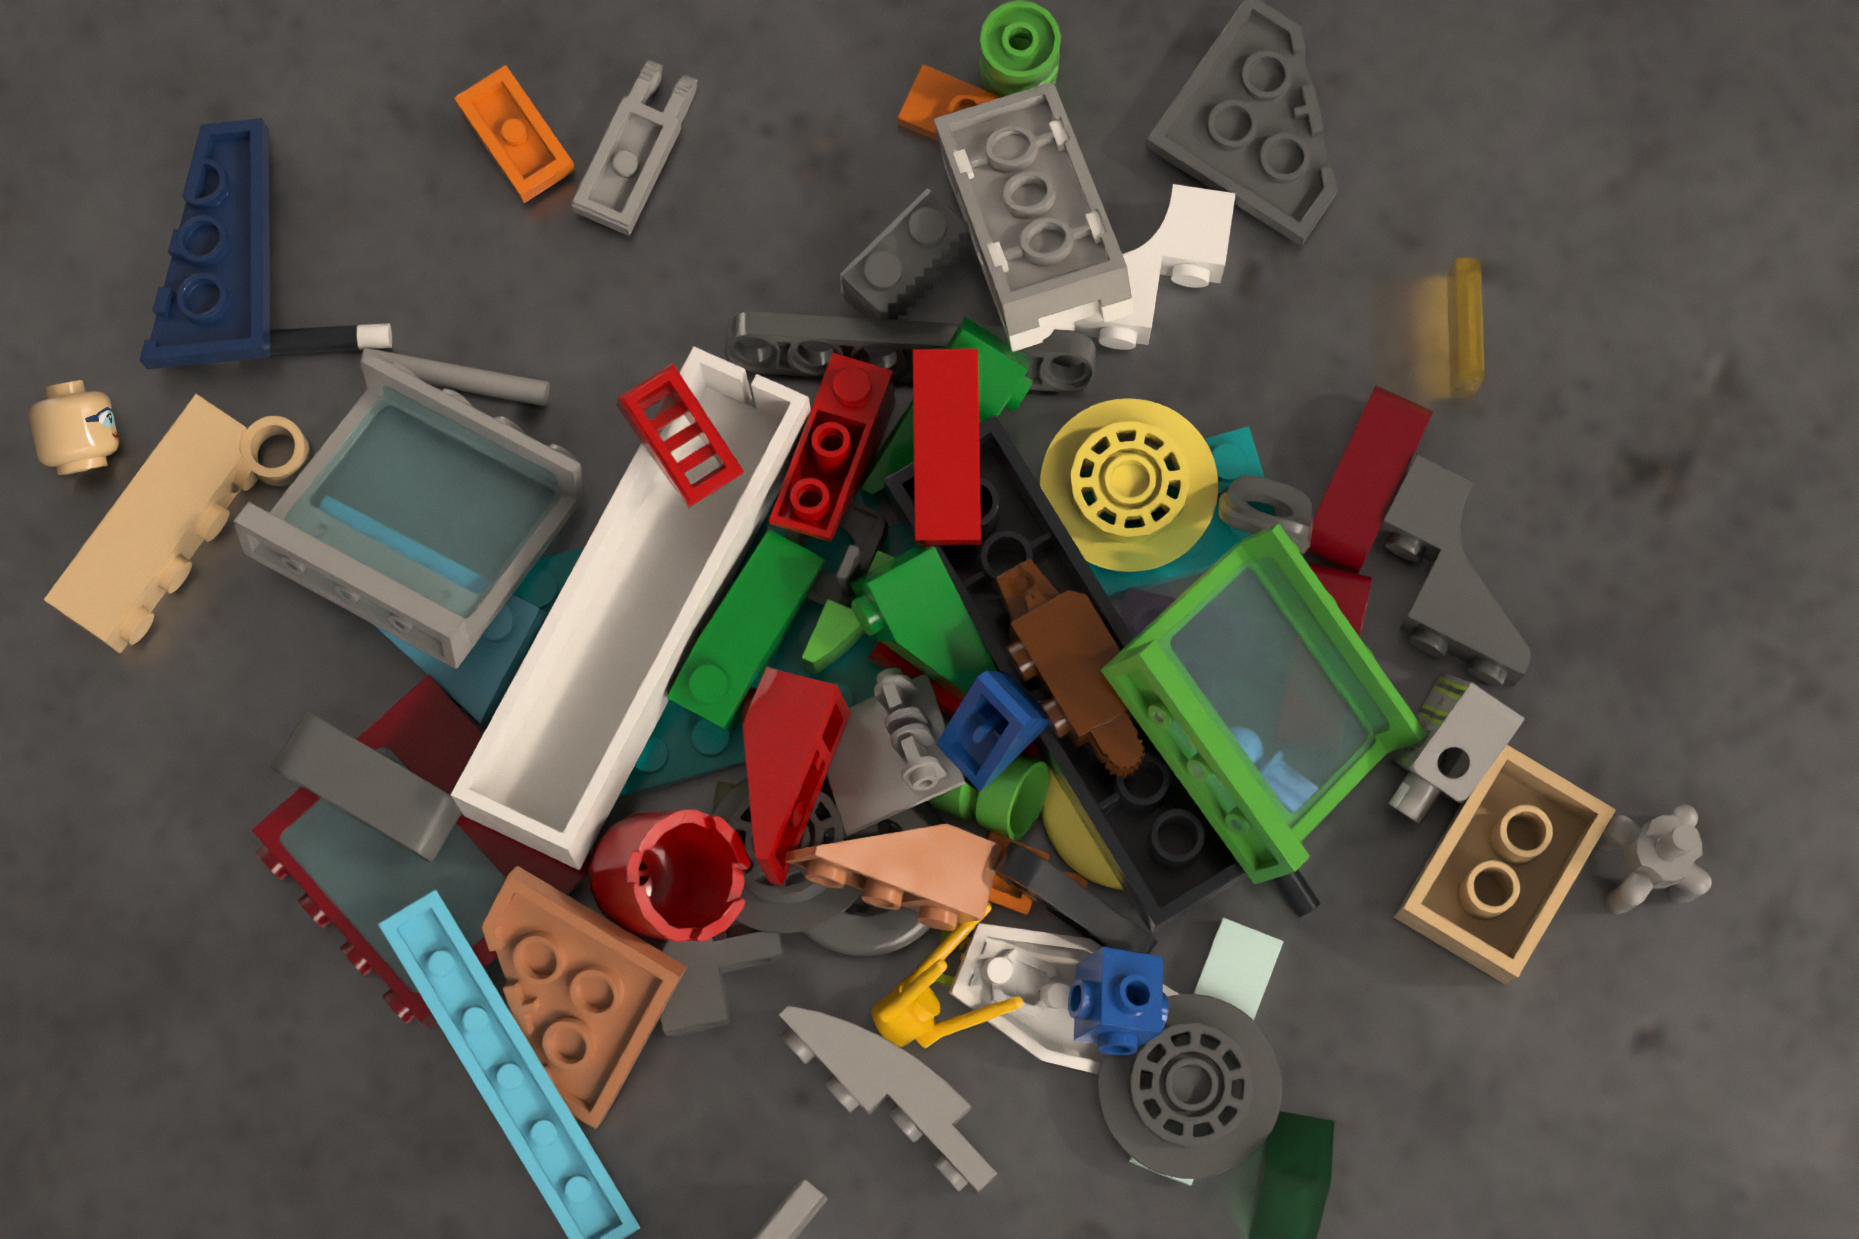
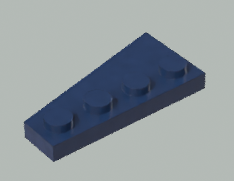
(220, 255)

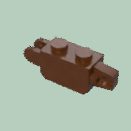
(1064, 649)

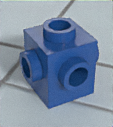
(1118, 1000)

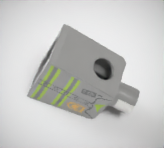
(1470, 730)

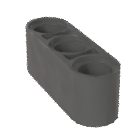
(368, 786)

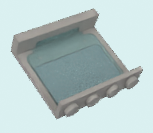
(418, 513)

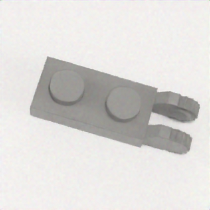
(633, 152)

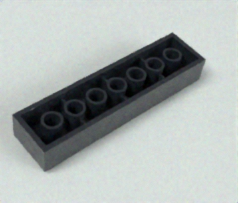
(1143, 823)

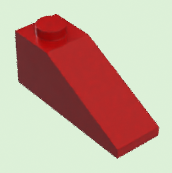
(789, 745)

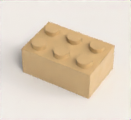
(1505, 865)

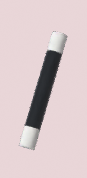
(330, 338)

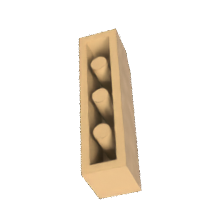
(165, 517)

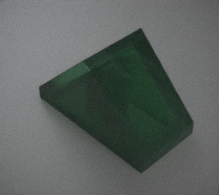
(1293, 1178)

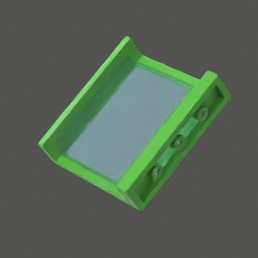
(1262, 700)

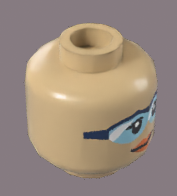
(73, 428)

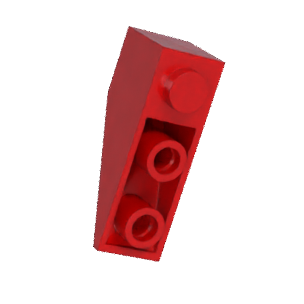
(835, 447)

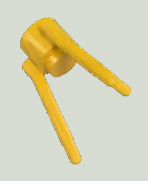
(912, 1005)

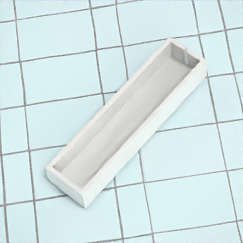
(628, 622)

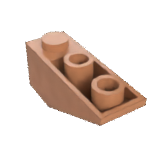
(926, 869)

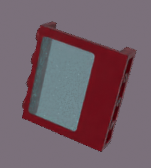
(364, 877)

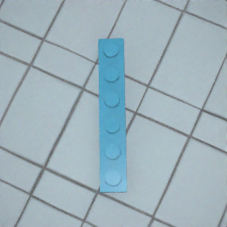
(507, 1071)

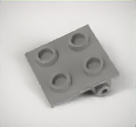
(891, 753)

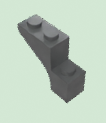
(1453, 605)

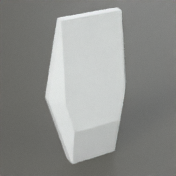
(1021, 963)

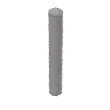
(470, 379)

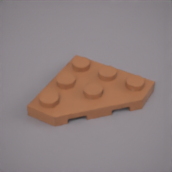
(577, 989)

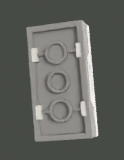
(1034, 215)

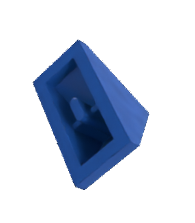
(991, 727)

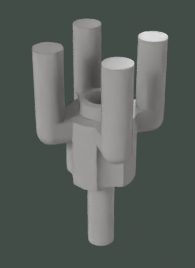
(1656, 857)

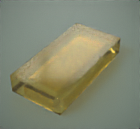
(1465, 327)

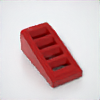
(649, 393)

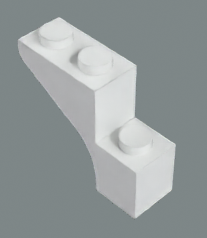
(1186, 246)

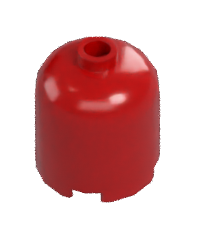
(670, 875)

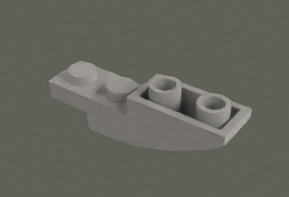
(872, 1069)

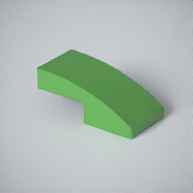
(835, 630)

